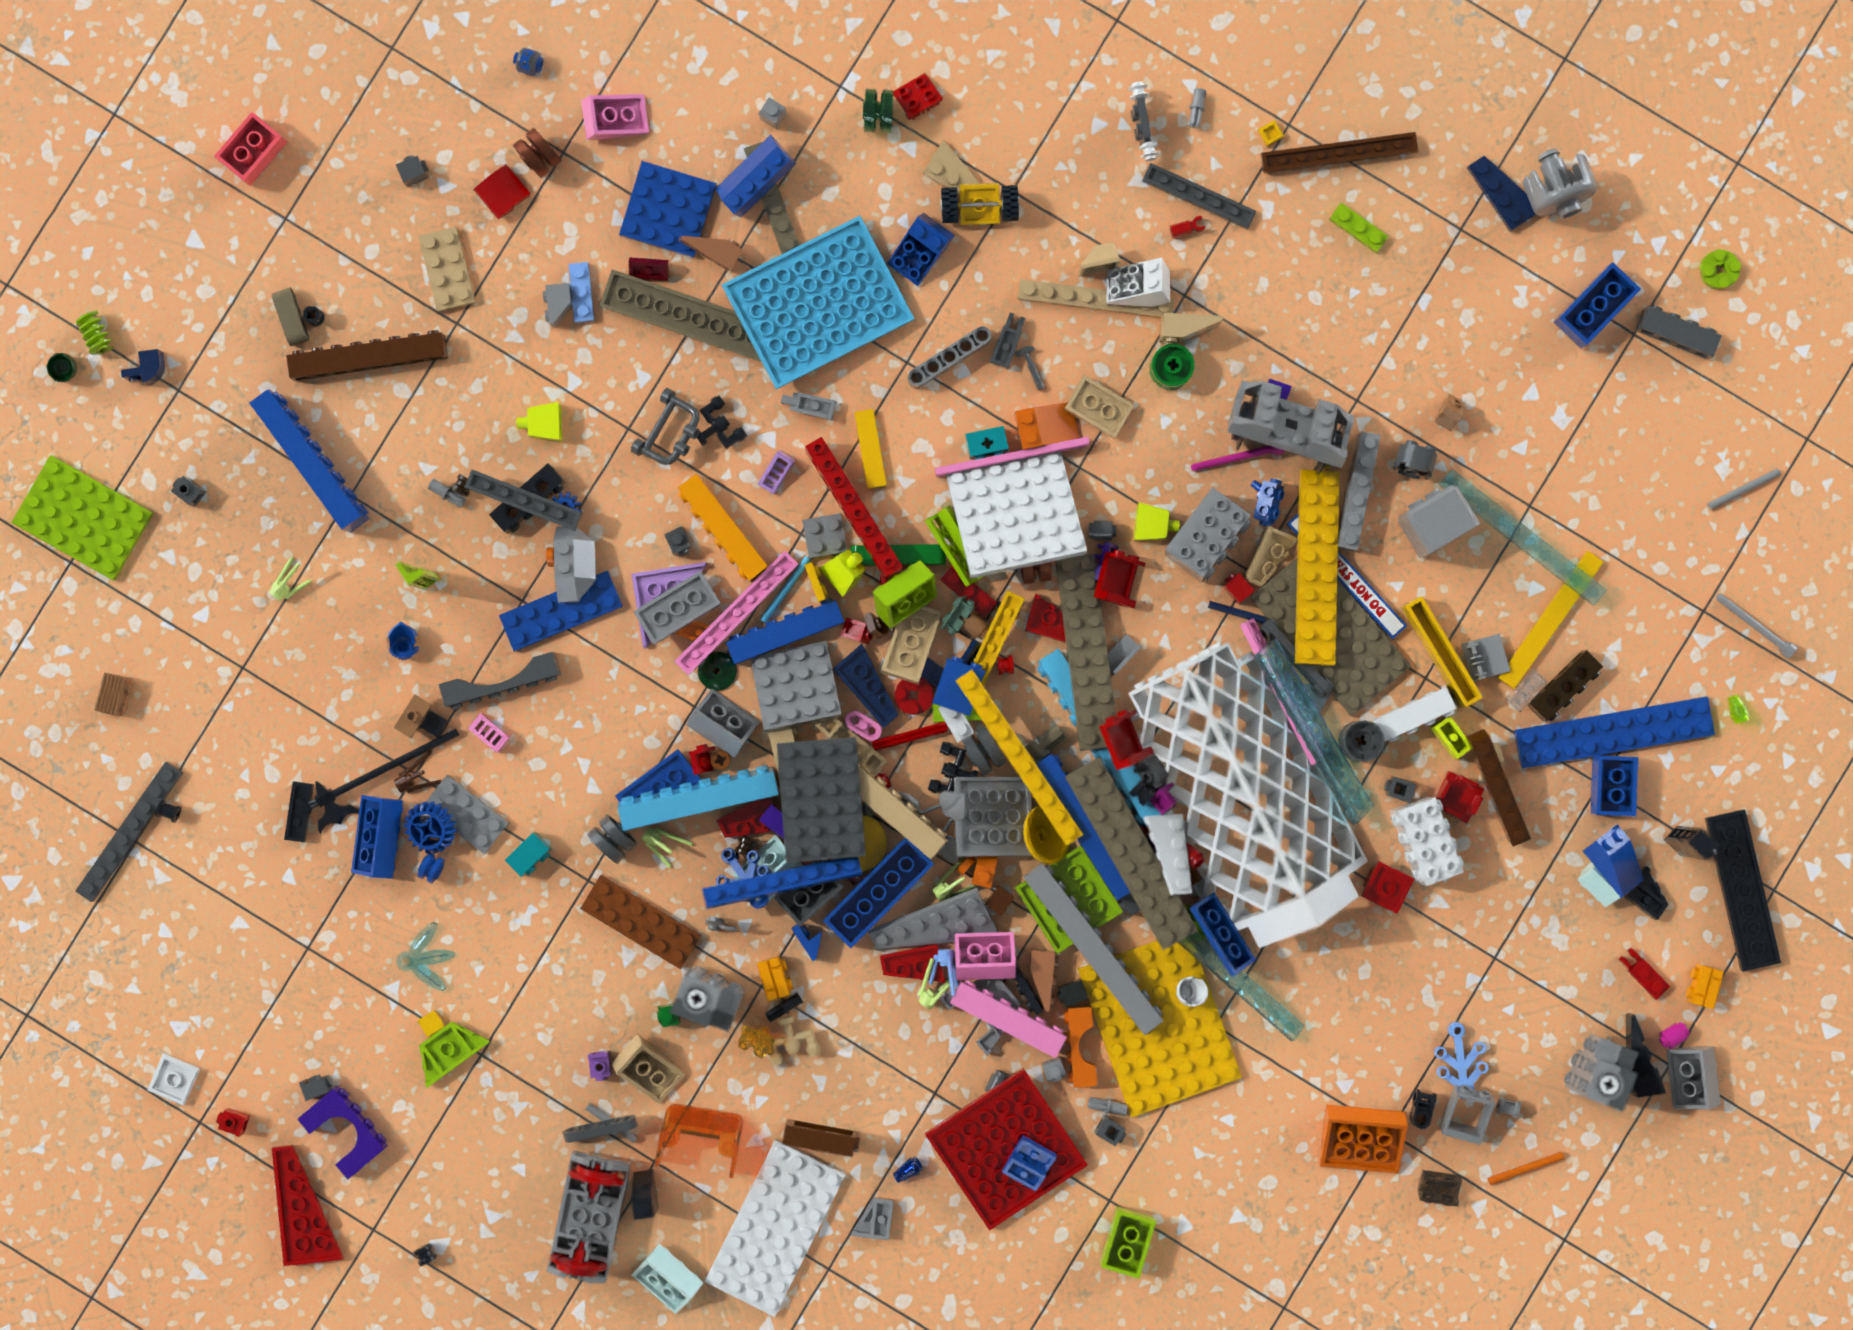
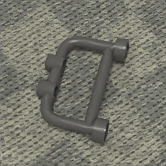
(680, 448)

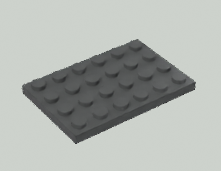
(821, 799)

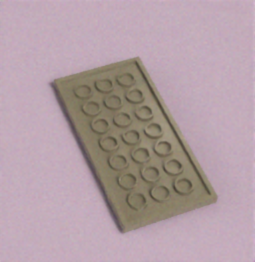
(1364, 655)

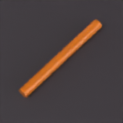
(1525, 1168)

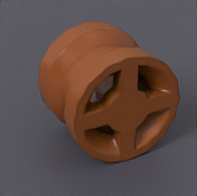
(723, 758)

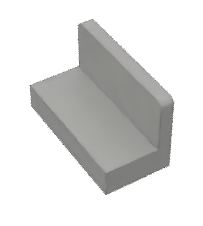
(1122, 653)

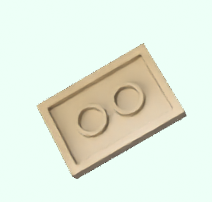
(1099, 407)

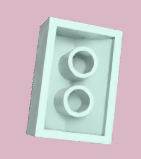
(772, 856)
(667, 1278)

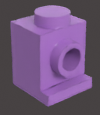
(602, 1058)

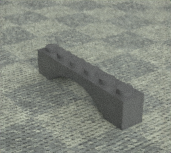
(539, 668)

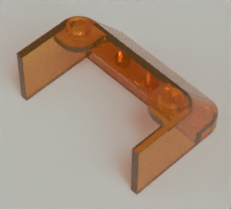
(704, 1123)

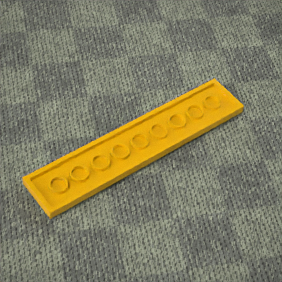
(1317, 568)

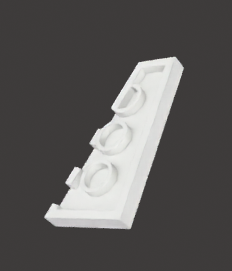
(1171, 848)

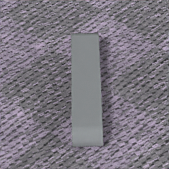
(956, 350)

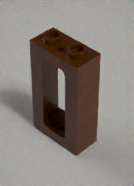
(820, 1138)

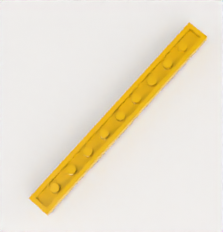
(1019, 757)

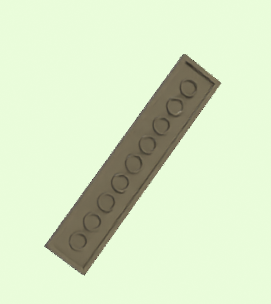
(676, 313)
(1085, 649)
(1130, 853)

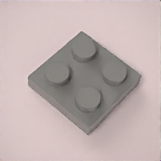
(824, 535)

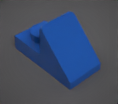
(810, 945)

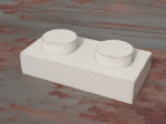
(957, 723)

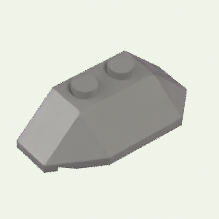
(573, 564)

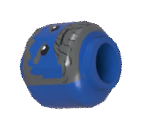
(528, 61)

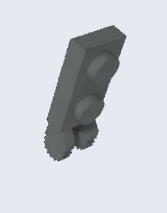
(1007, 343)

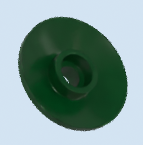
(724, 678)

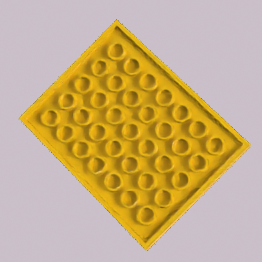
(1181, 1053)

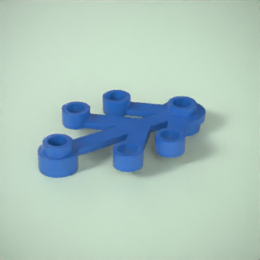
(733, 861)

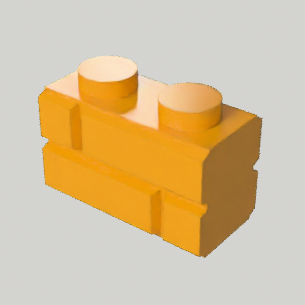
(774, 978)
(1704, 986)

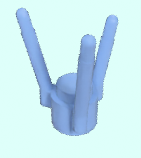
(946, 958)

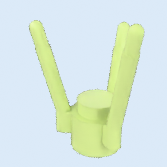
(280, 588)
(653, 837)
(943, 891)
(929, 997)

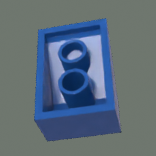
(1616, 860)

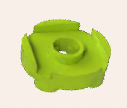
(1730, 266)

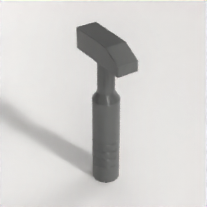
(1031, 366)

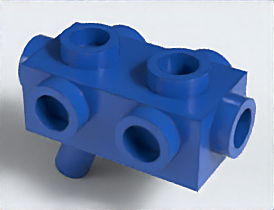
(1268, 501)

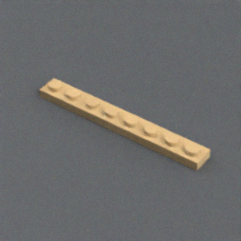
(1083, 298)

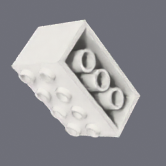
(1427, 840)

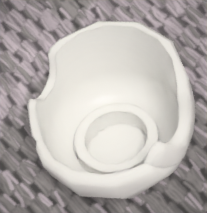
(1192, 991)

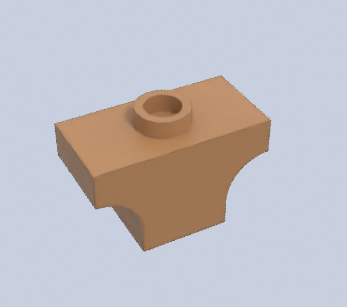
(1450, 412)
(413, 716)

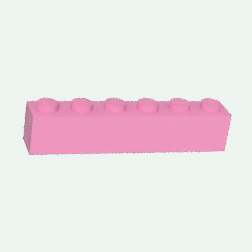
(1008, 1019)

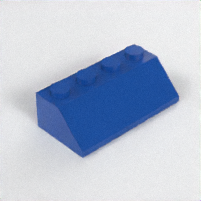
(755, 176)
(377, 836)
(1222, 934)

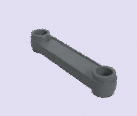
(1320, 685)

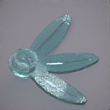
(417, 958)

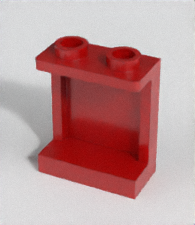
(1117, 578)
(1123, 740)

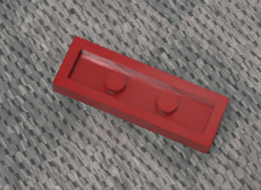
(983, 602)

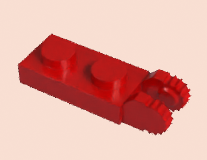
(1645, 975)

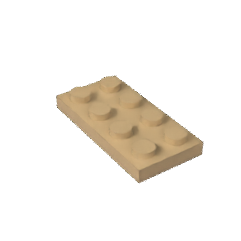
(447, 269)
(911, 645)

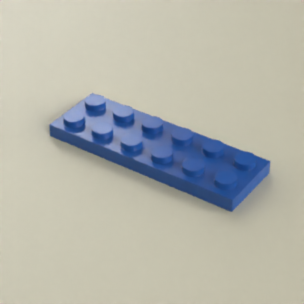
(548, 617)

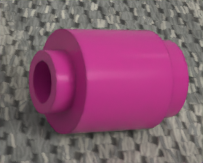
(1674, 1035)

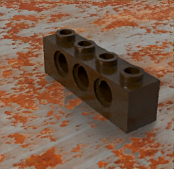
(1591, 670)

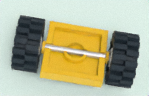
(980, 204)

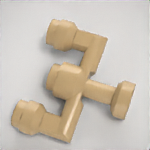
(792, 1042)

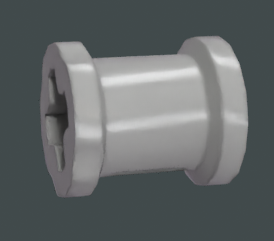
(1508, 1107)

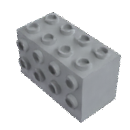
(1208, 535)

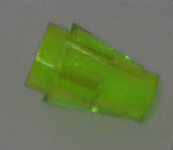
(1737, 709)

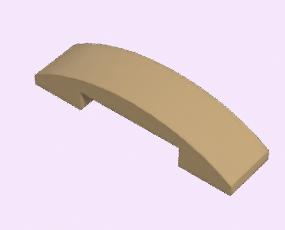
(866, 754)

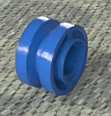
(430, 868)

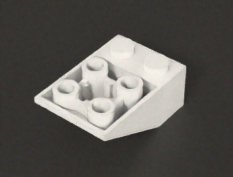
(1139, 284)

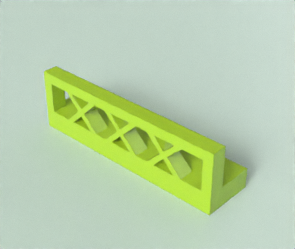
(949, 529)
(418, 578)

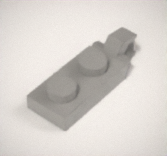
(810, 405)

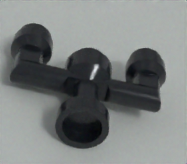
(719, 425)
(950, 769)

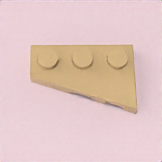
(948, 169)

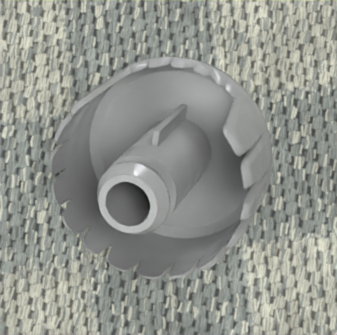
(1563, 188)

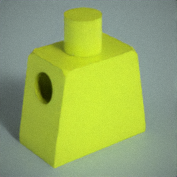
(543, 422)
(1153, 523)
(844, 571)

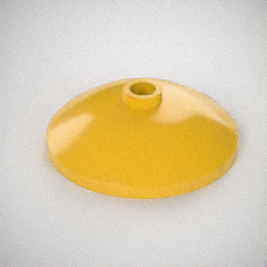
(1042, 838)

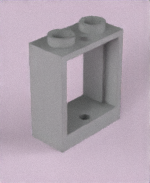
(1463, 1131)

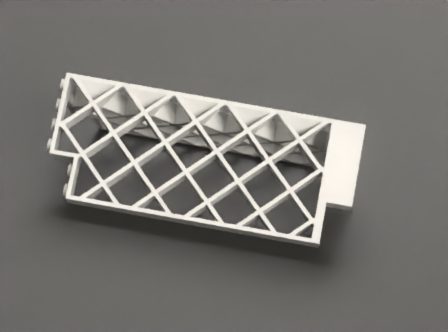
(1329, 890)

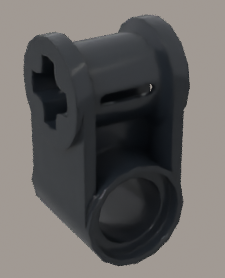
(1422, 1107)

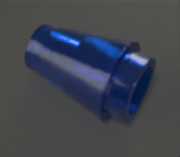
(909, 1169)

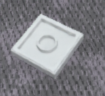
(173, 1079)

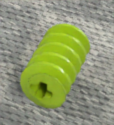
(92, 333)

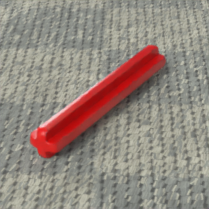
(909, 736)

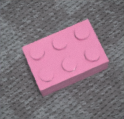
(985, 956)

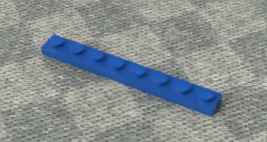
(781, 881)

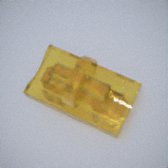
(758, 1039)

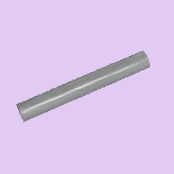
(602, 1116)

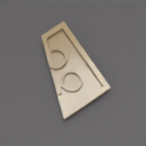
(1270, 551)

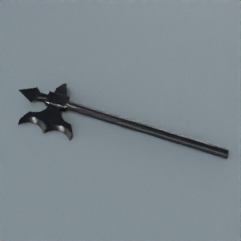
(325, 797)

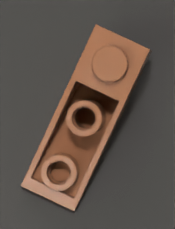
(1042, 968)

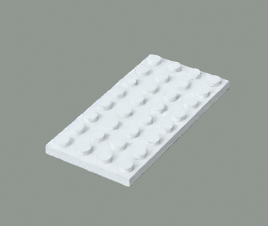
(775, 1228)

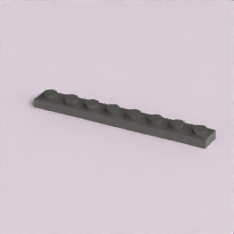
(129, 832)

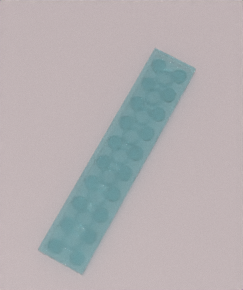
(1314, 731)

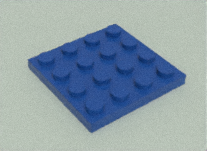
(667, 207)

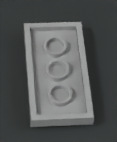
(677, 608)
(473, 817)

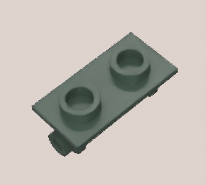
(961, 608)

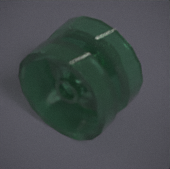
(878, 111)

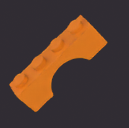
(1079, 1020)

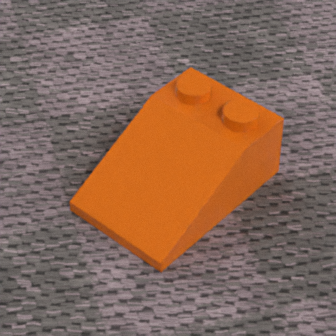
(1045, 425)

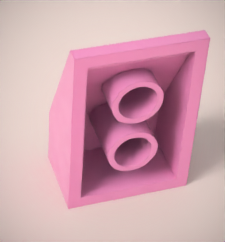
(614, 116)

